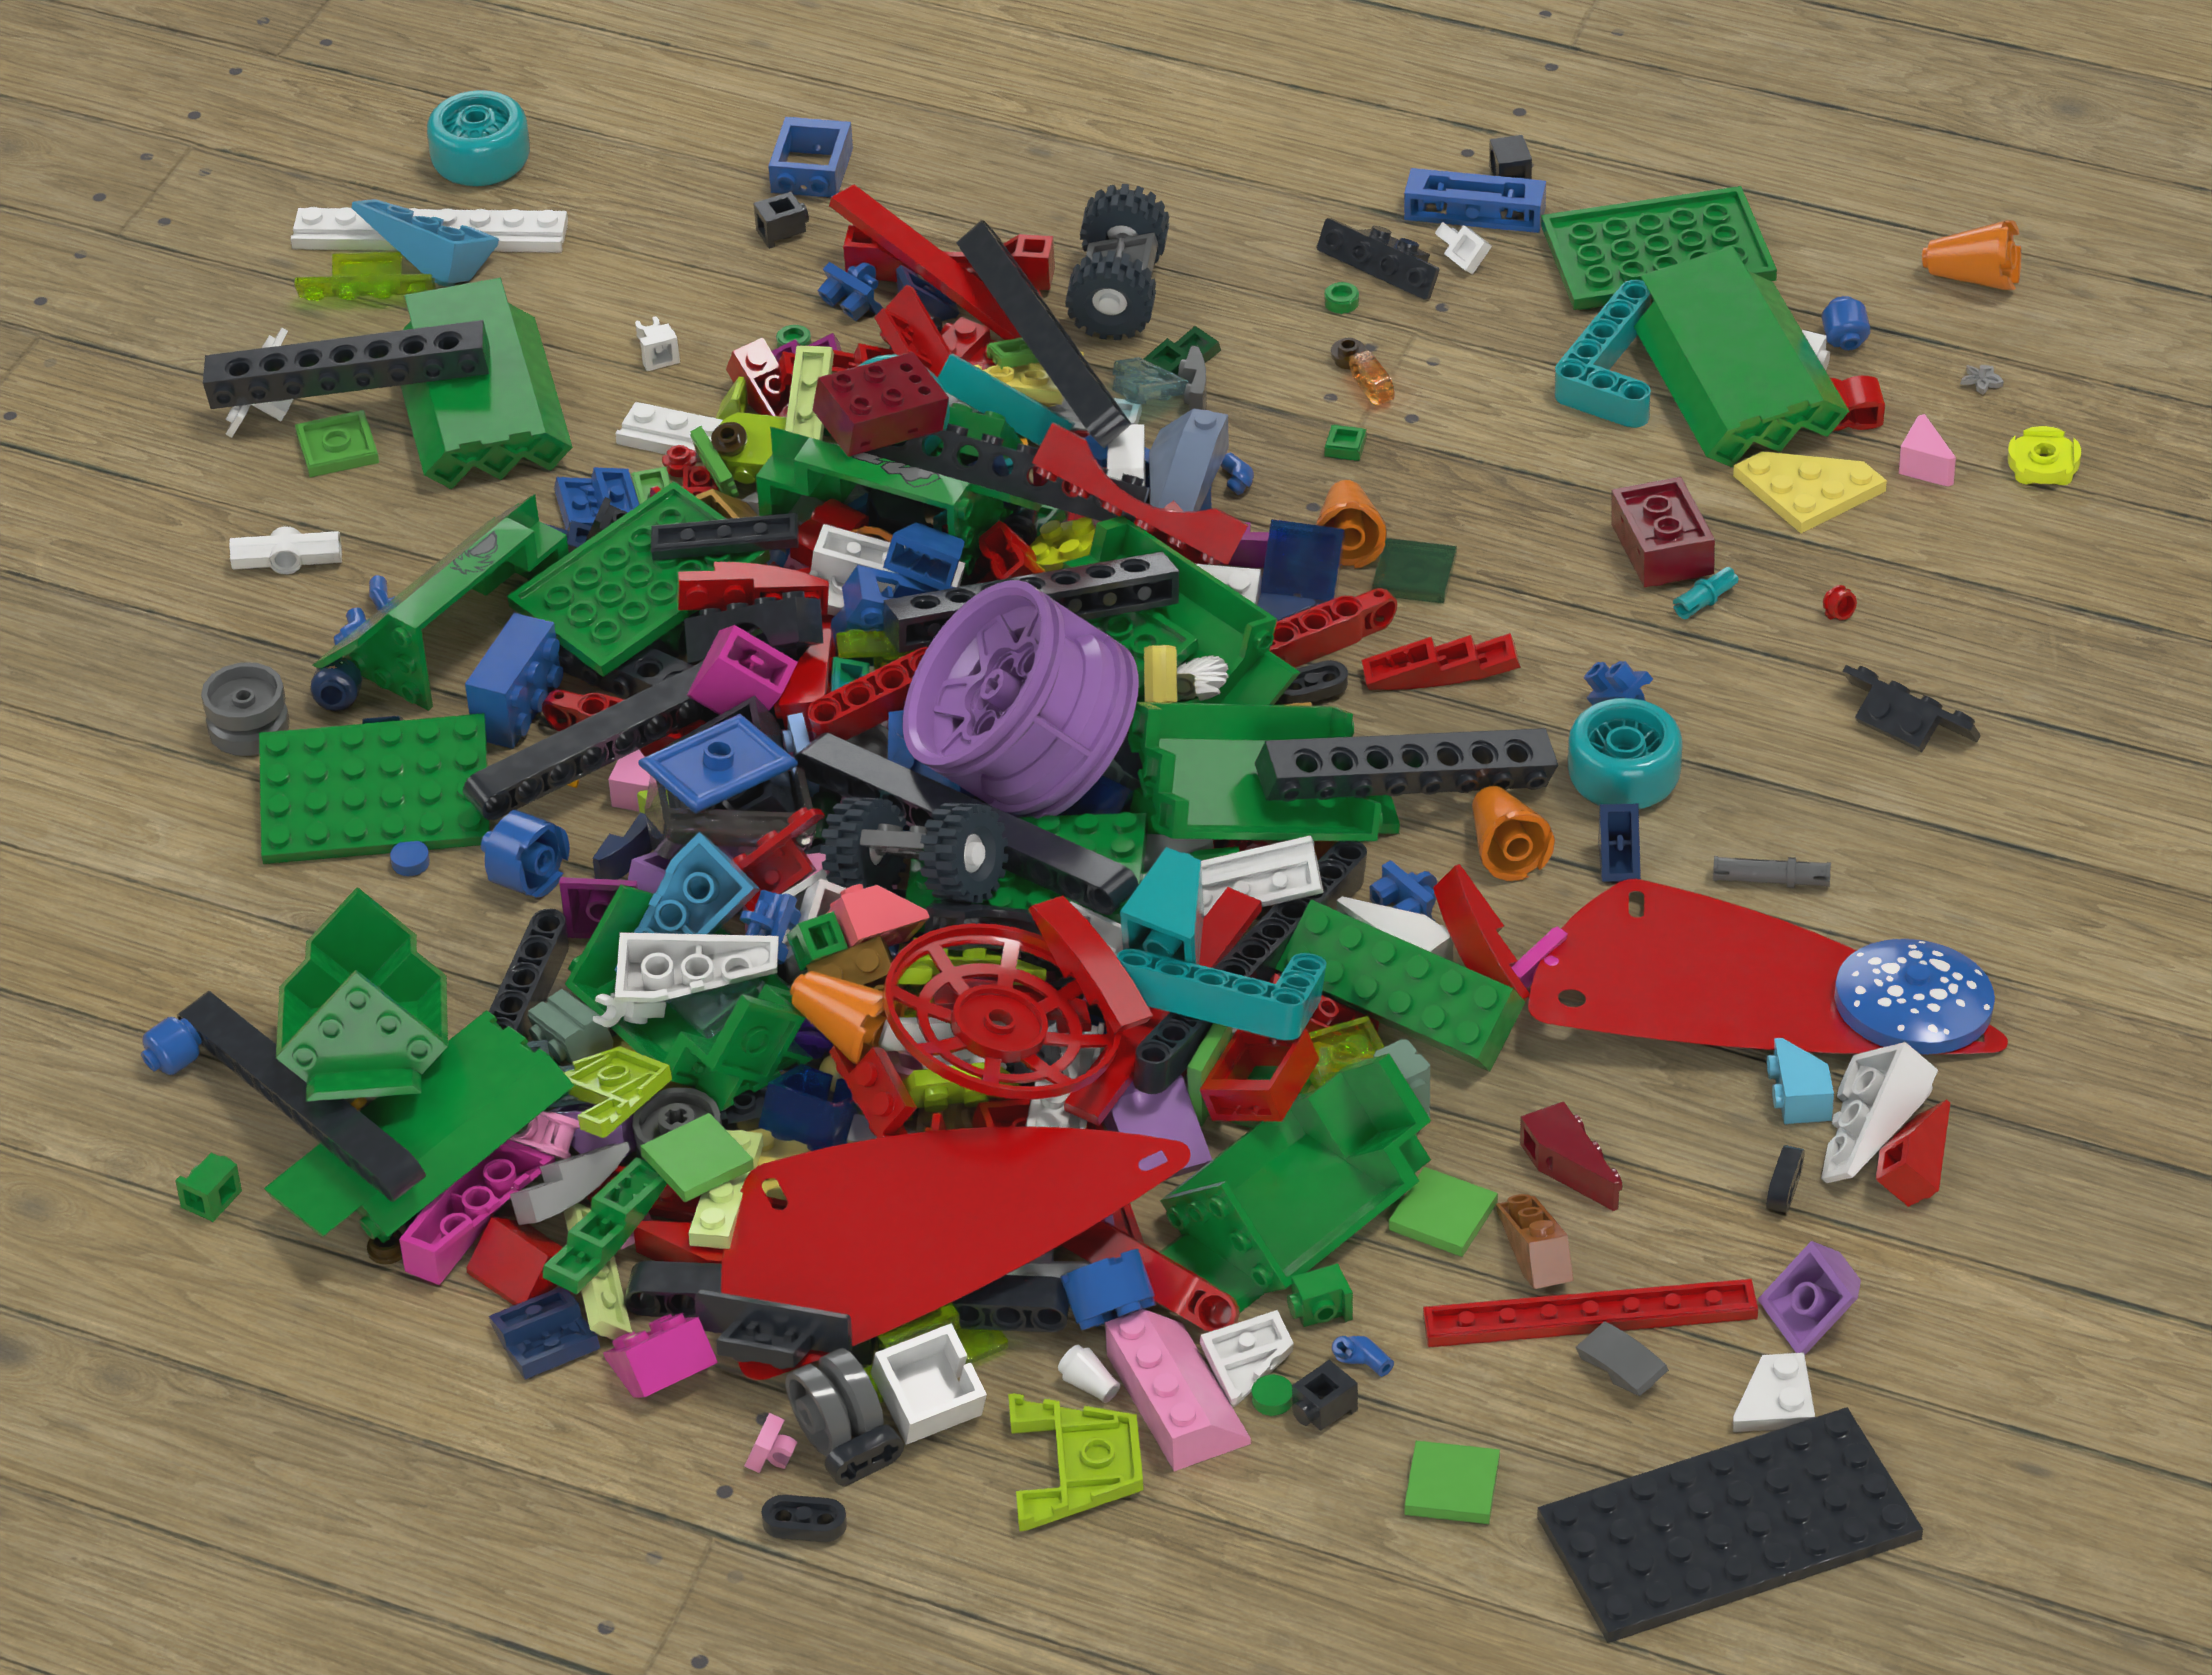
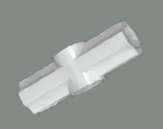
(285, 550)

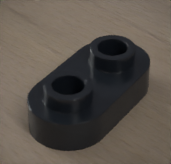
(1317, 683)
(807, 1518)

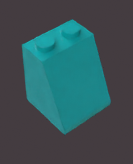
(1167, 909)

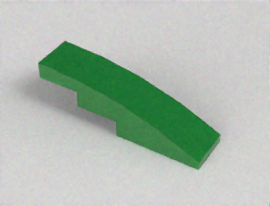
(608, 1225)

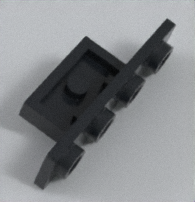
(1380, 256)
(1901, 715)
(770, 1330)

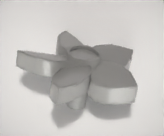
(1982, 378)

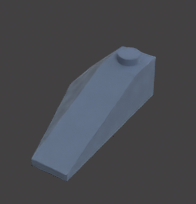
(1187, 458)

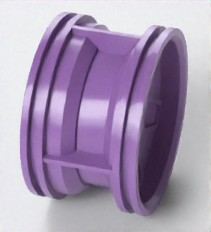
(1020, 701)

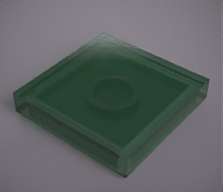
(1415, 570)

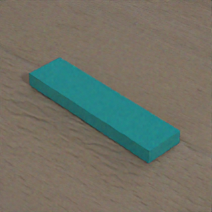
(990, 394)

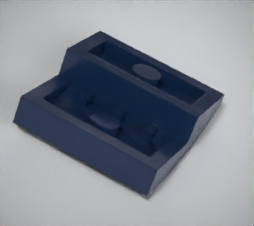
(544, 1332)

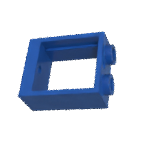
(811, 137)

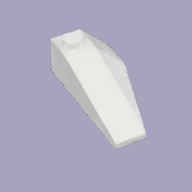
(675, 965)
(1877, 1099)

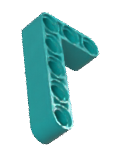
(1584, 371)
(1230, 998)

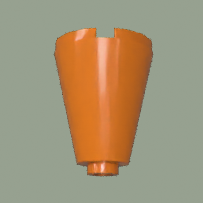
(1977, 256)
(1365, 529)
(1510, 835)
(842, 1011)

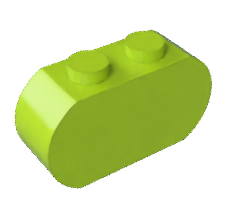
(758, 447)

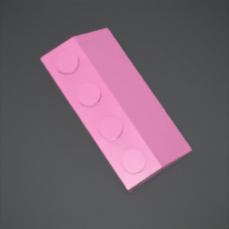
(1173, 1388)

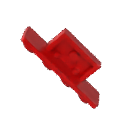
(909, 329)
(780, 859)
(877, 1091)

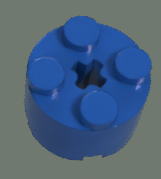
(525, 854)
(1108, 1289)

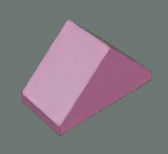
(1926, 454)
(627, 781)

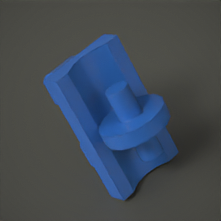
(855, 285)
(1615, 682)
(1407, 891)
(772, 917)

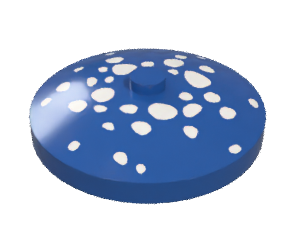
(1914, 995)

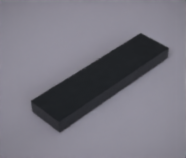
(724, 536)

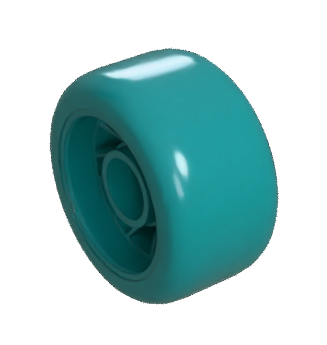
(478, 138)
(1625, 753)

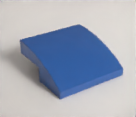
(582, 497)

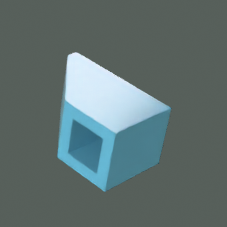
(1801, 1085)

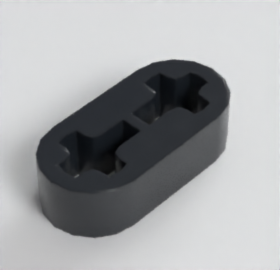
(1785, 1179)
(864, 1455)

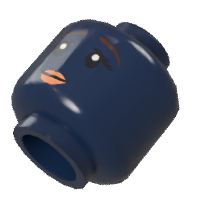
(336, 685)

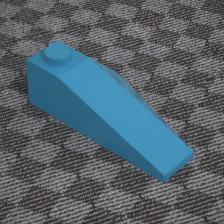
(433, 249)
(697, 892)

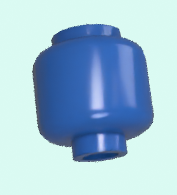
(1845, 323)
(170, 1045)

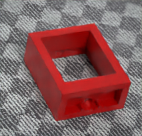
(1235, 1098)

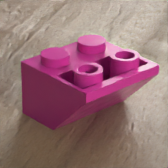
(738, 670)
(661, 1356)

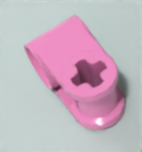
(549, 1134)

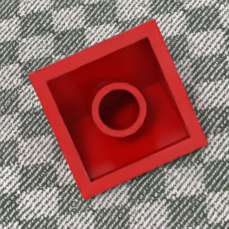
(513, 1260)

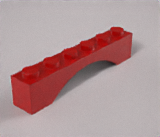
(1031, 252)
(1070, 458)

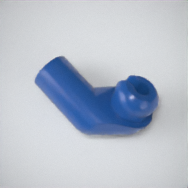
(1241, 473)
(378, 591)
(355, 618)
(1362, 1351)

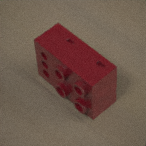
(880, 403)
(1662, 532)

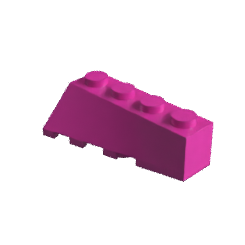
(462, 1212)

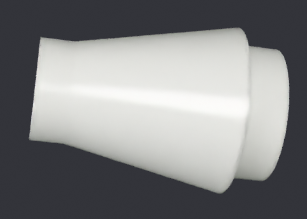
(1086, 1372)

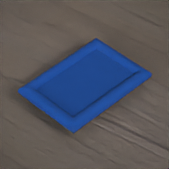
(717, 763)

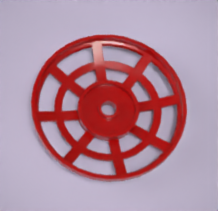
(982, 1004)

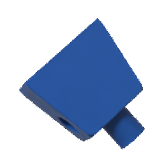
(928, 555)

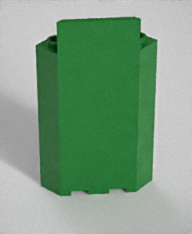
(1734, 357)
(492, 416)
(1210, 611)
(1206, 779)
(468, 1107)

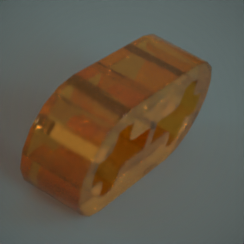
(1371, 377)

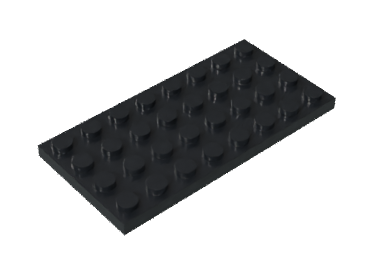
(1728, 1524)

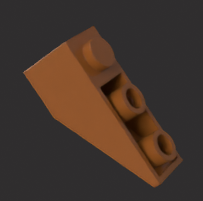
(1536, 1241)

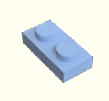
(795, 740)

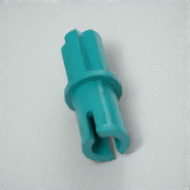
(1704, 593)

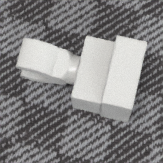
(658, 345)

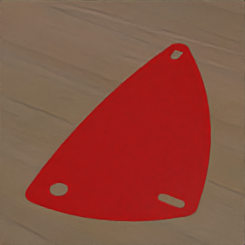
(1701, 975)
(926, 1217)

